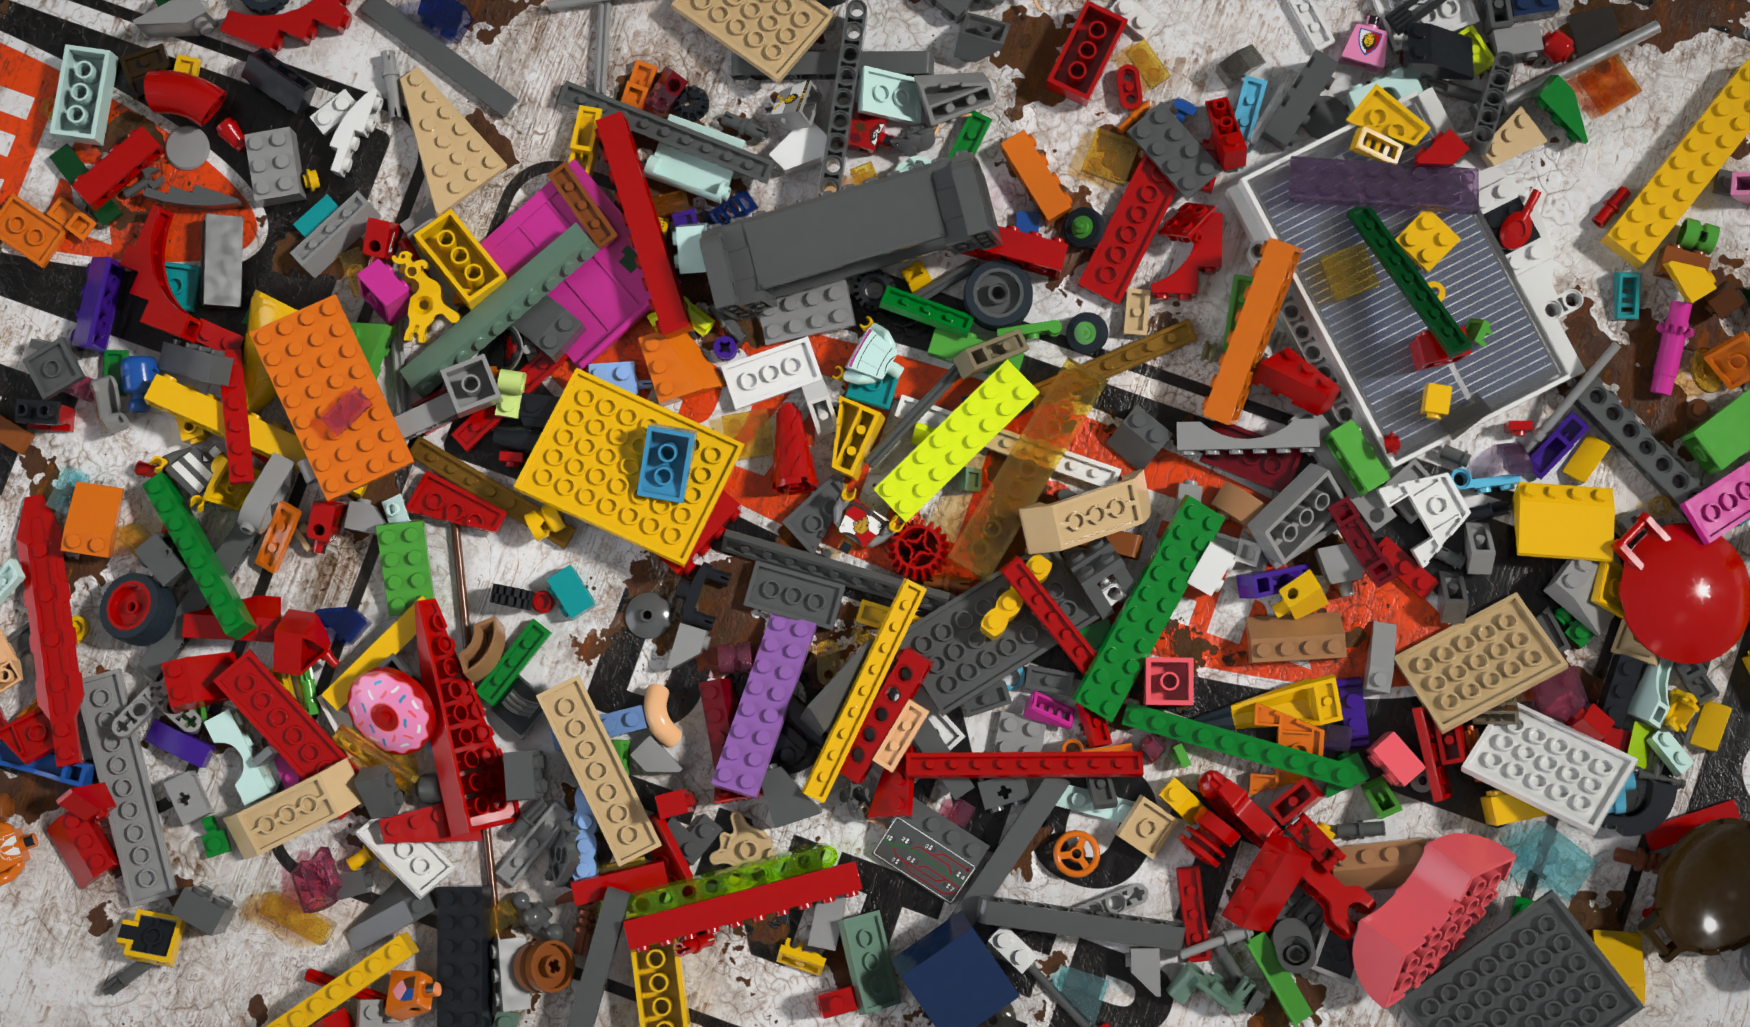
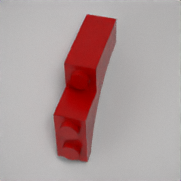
(1204, 257)

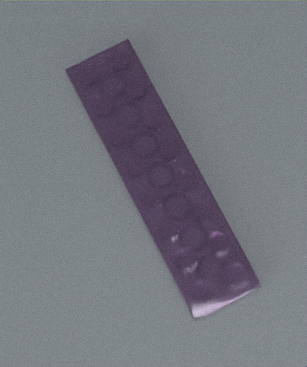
(1383, 185)

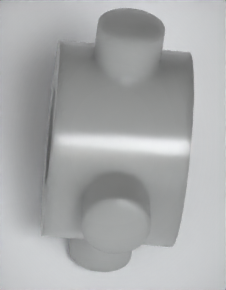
(752, 85)

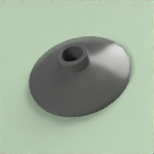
(656, 624)

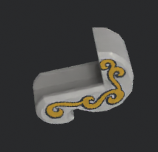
(108, 405)

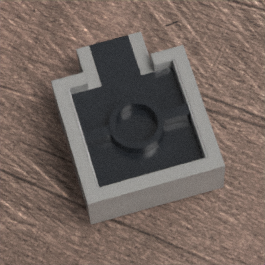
(1335, 955)

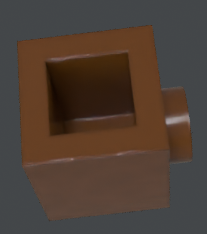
(1722, 300)

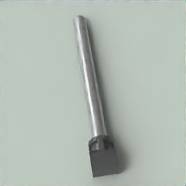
(1576, 66)

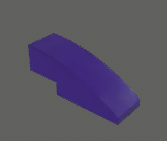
(1557, 444)
(180, 743)

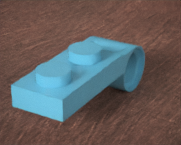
(1484, 485)

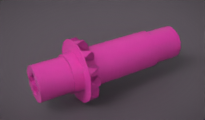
(1671, 346)

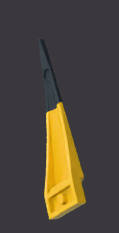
(1308, 700)

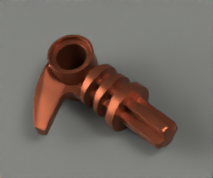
(1639, 860)
(584, 927)

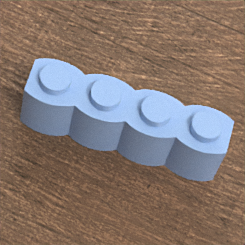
(587, 840)

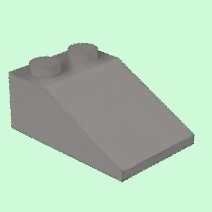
(178, 19)
(1573, 591)

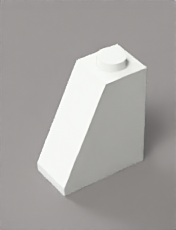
(800, 150)

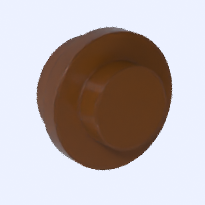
(1698, 410)

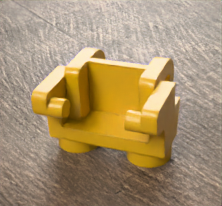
(1681, 710)

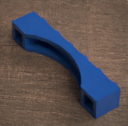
(74, 775)

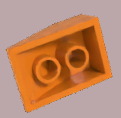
(92, 520)

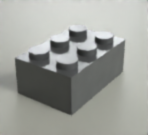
(525, 775)

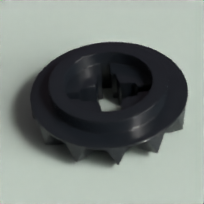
(701, 106)

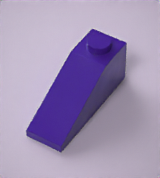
(1268, 581)

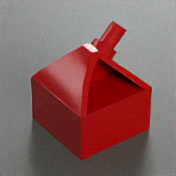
(300, 643)

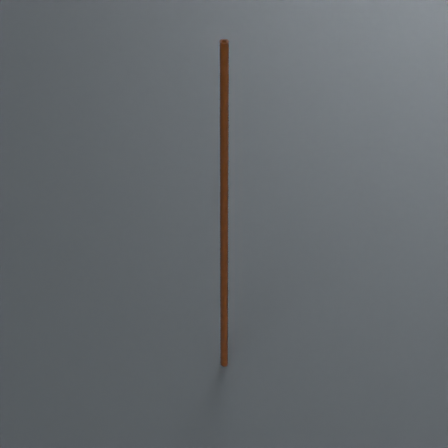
(466, 639)

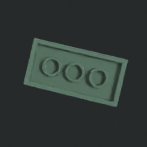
(869, 962)

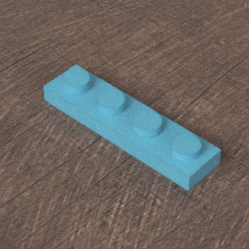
(1249, 105)

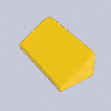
(1585, 459)
(1710, 726)

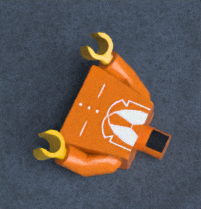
(14, 851)

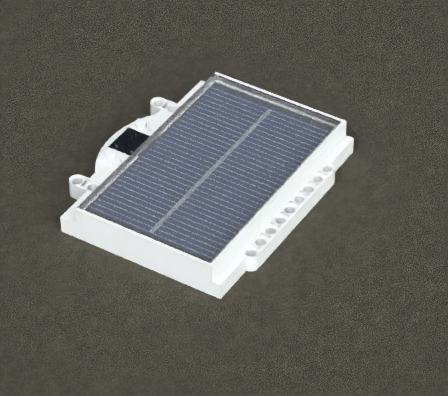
(1369, 335)

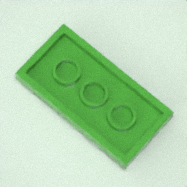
(404, 564)

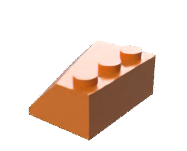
(678, 368)

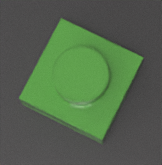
(1180, 756)

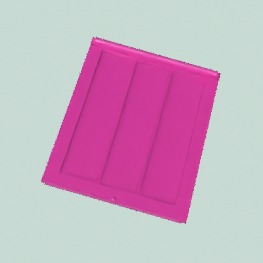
(600, 290)

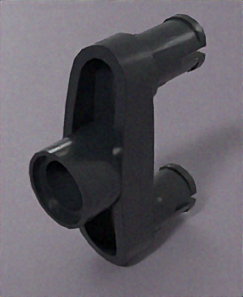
(690, 591)

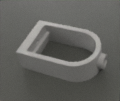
(266, 493)

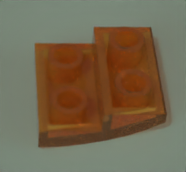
(1609, 84)

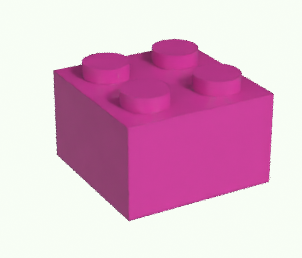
(384, 291)

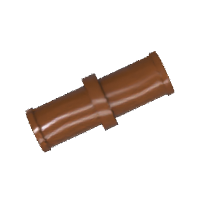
(948, 582)

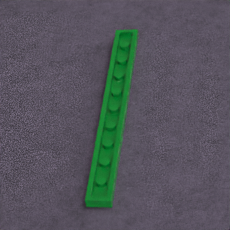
(1240, 745)

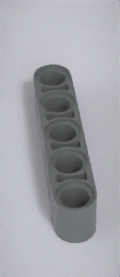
(1488, 112)

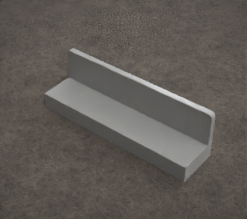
(334, 235)

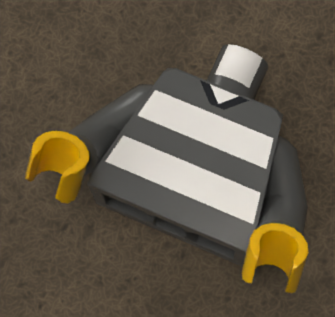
(190, 469)

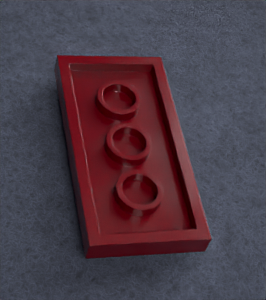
(1267, 470)

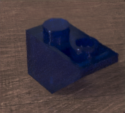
(345, 621)

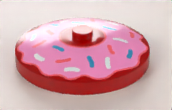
(391, 710)

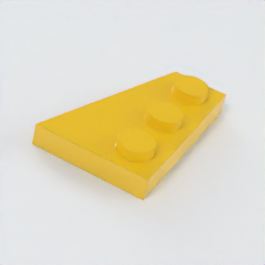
(1388, 117)

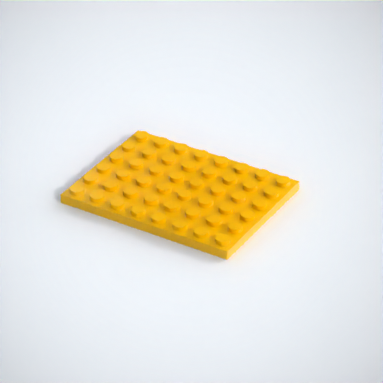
(593, 462)

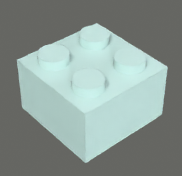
(689, 255)

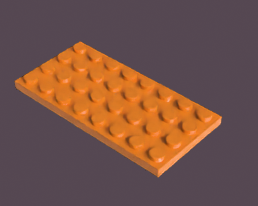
(312, 367)

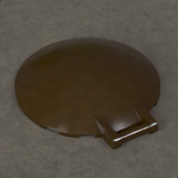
(1703, 892)

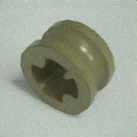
(1208, 351)

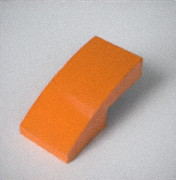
(639, 84)
(72, 218)

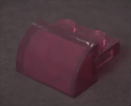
(317, 881)

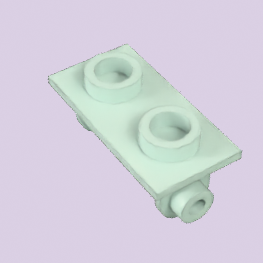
(395, 509)

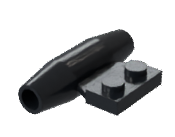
(534, 415)
(796, 736)

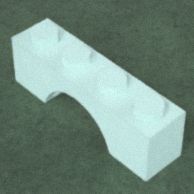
(254, 781)

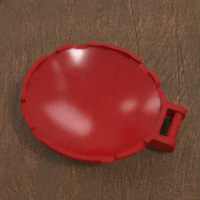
(1682, 595)

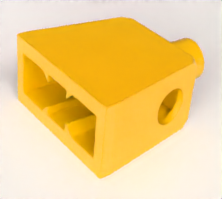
(1300, 597)

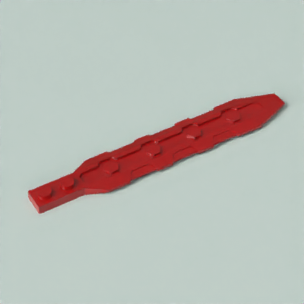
(51, 626)

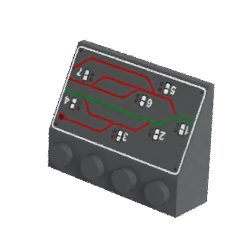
(931, 851)

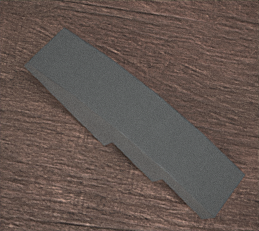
(199, 199)
(931, 742)

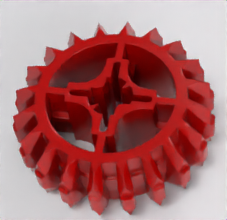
(910, 546)

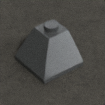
(980, 37)

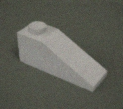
(1380, 658)

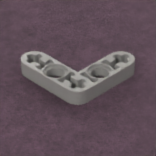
(152, 705)

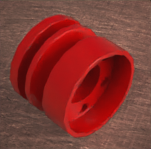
(1208, 837)

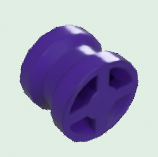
(727, 352)

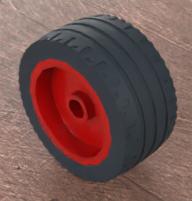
(137, 609)

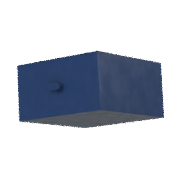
(955, 975)

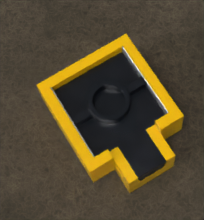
(151, 937)

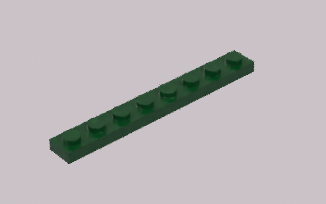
(1409, 281)

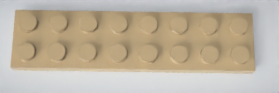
(599, 770)

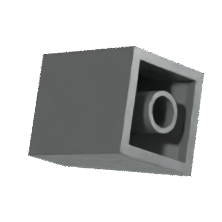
(785, 797)

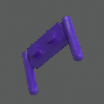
(1353, 710)

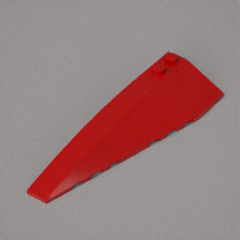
(462, 743)

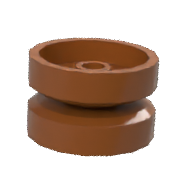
(544, 966)

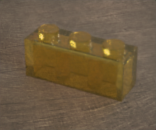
(289, 914)

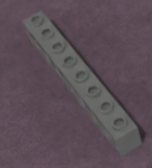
(1630, 445)

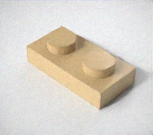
(1136, 312)

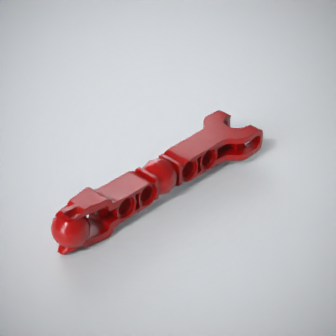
(1233, 804)

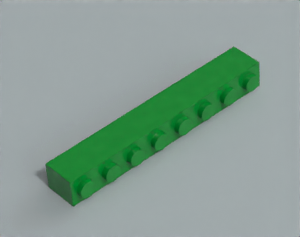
(199, 556)

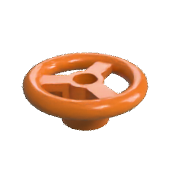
(1087, 868)

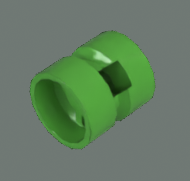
(1690, 233)

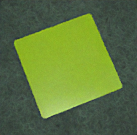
(1638, 745)

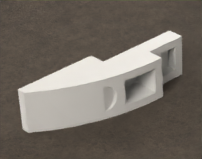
(358, 121)

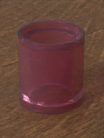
(961, 812)

